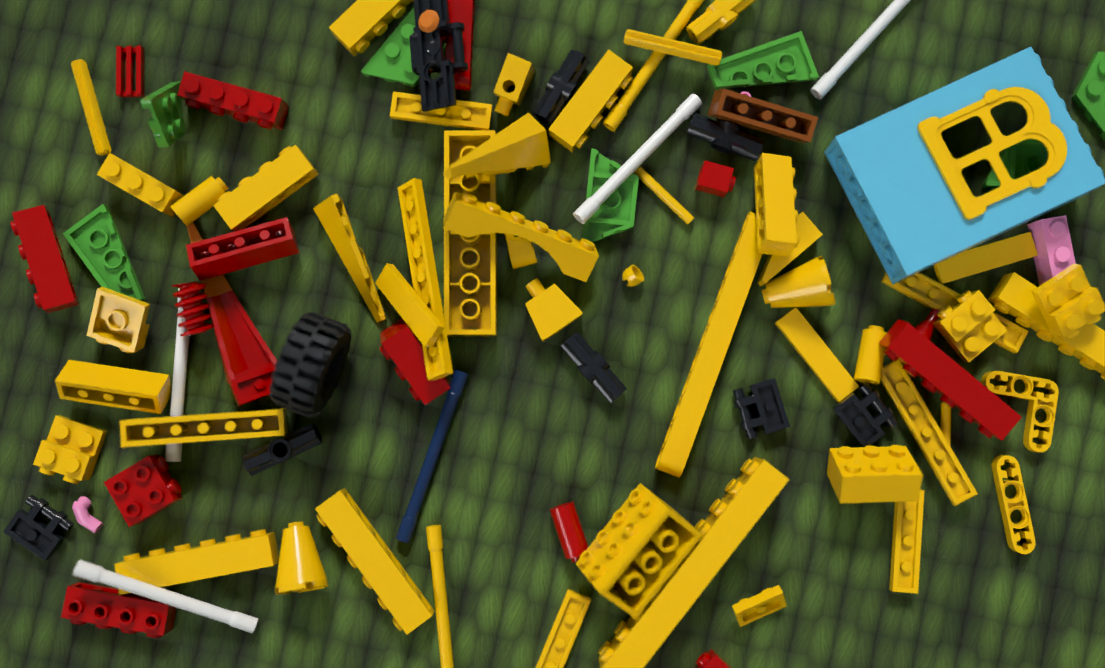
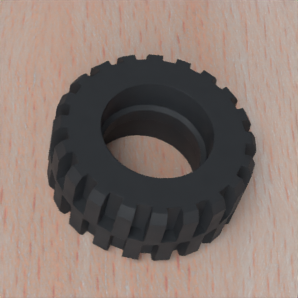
(310, 364)

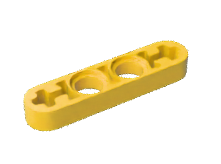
(1018, 502)

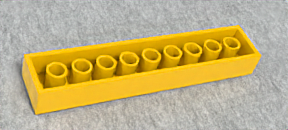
(722, 533)

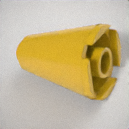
(801, 287)
(299, 562)

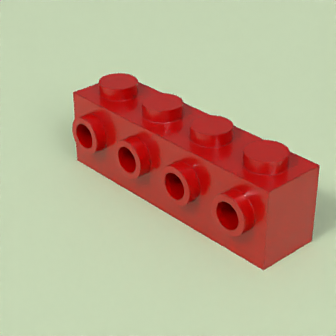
(233, 100)
(242, 249)
(44, 259)
(109, 609)

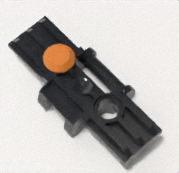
(427, 55)

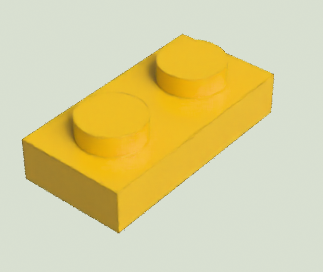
(760, 605)

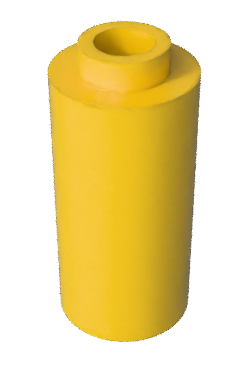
(199, 200)
(870, 356)

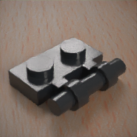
(768, 406)
(857, 418)
(34, 534)

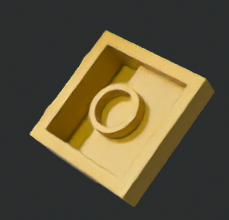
(1069, 302)
(118, 320)
(969, 325)
(70, 449)

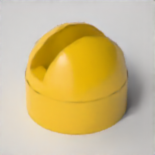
(633, 276)

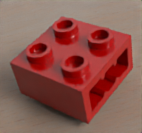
(144, 489)

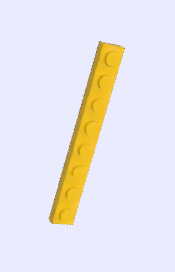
(424, 272)

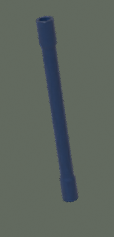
(409, 520)

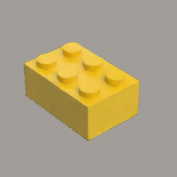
(874, 474)

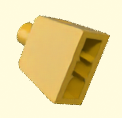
(515, 73)
(550, 309)

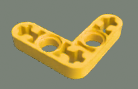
(1036, 401)

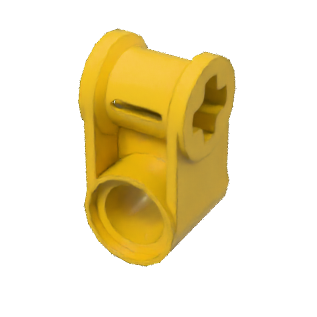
(520, 251)

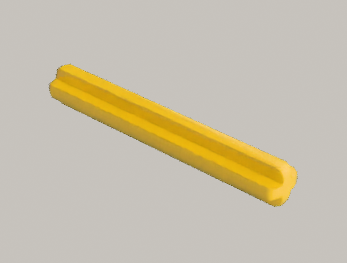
(672, 47)
(90, 107)

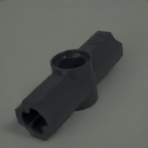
(561, 87)
(725, 137)
(593, 367)
(268, 455)

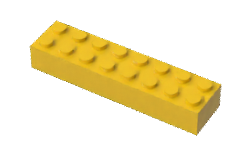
(470, 261)

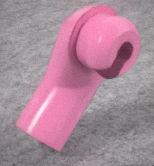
(83, 517)

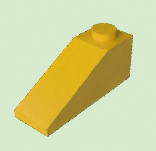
(807, 235)

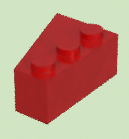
(407, 352)

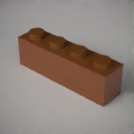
(762, 116)

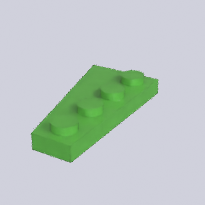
(771, 63)
(103, 252)

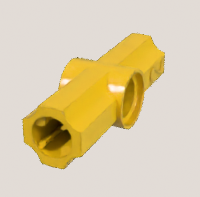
(717, 17)

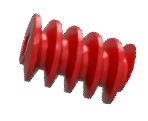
(192, 308)

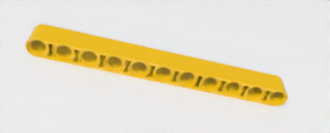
(711, 351)

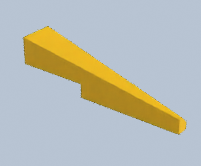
(517, 146)
(339, 229)

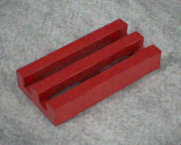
(120, 71)

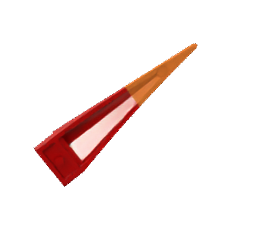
(242, 349)

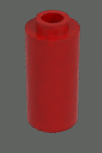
(569, 530)

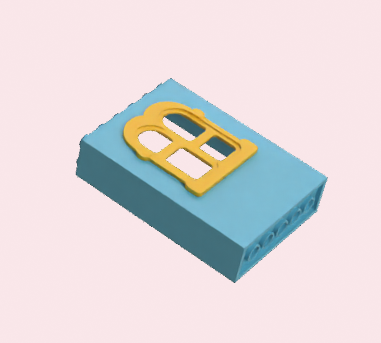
(913, 189)

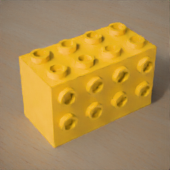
(637, 550)

